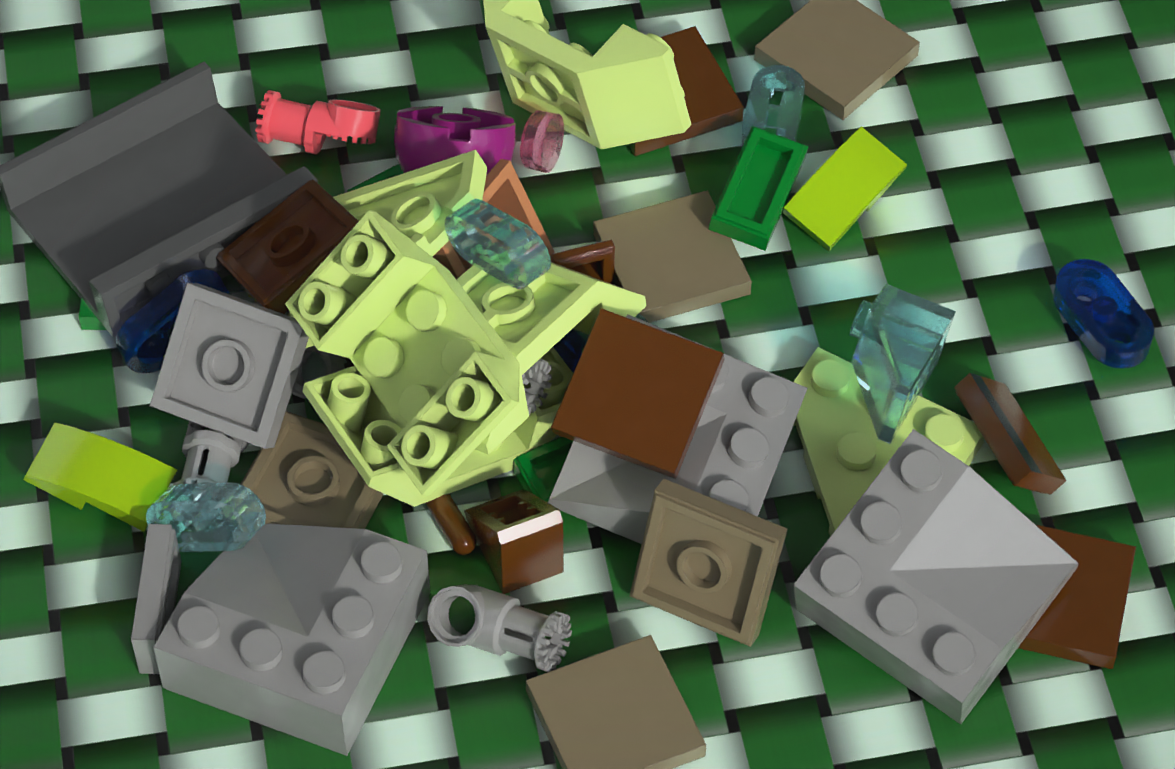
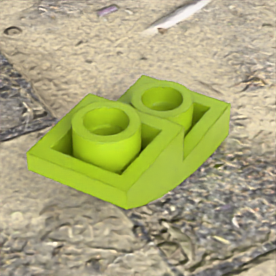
(844, 188)
(101, 472)

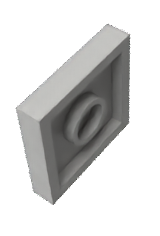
(230, 365)

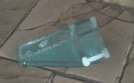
(896, 353)

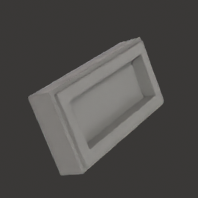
(155, 594)

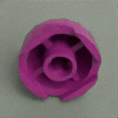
(430, 136)

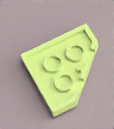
(421, 199)
(841, 439)

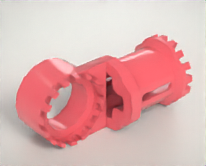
(312, 123)

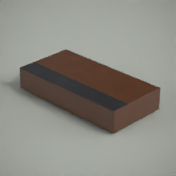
(1009, 434)

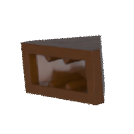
(519, 538)

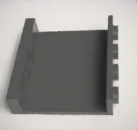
(144, 194)

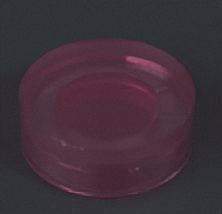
(542, 141)

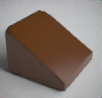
(592, 260)

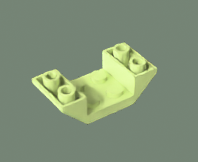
(606, 99)
(539, 317)
(415, 344)
(366, 429)

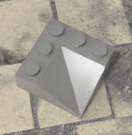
(727, 458)
(934, 577)
(296, 629)

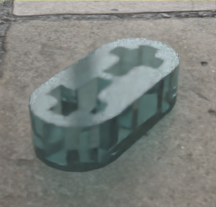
(782, 117)
(497, 243)
(201, 504)

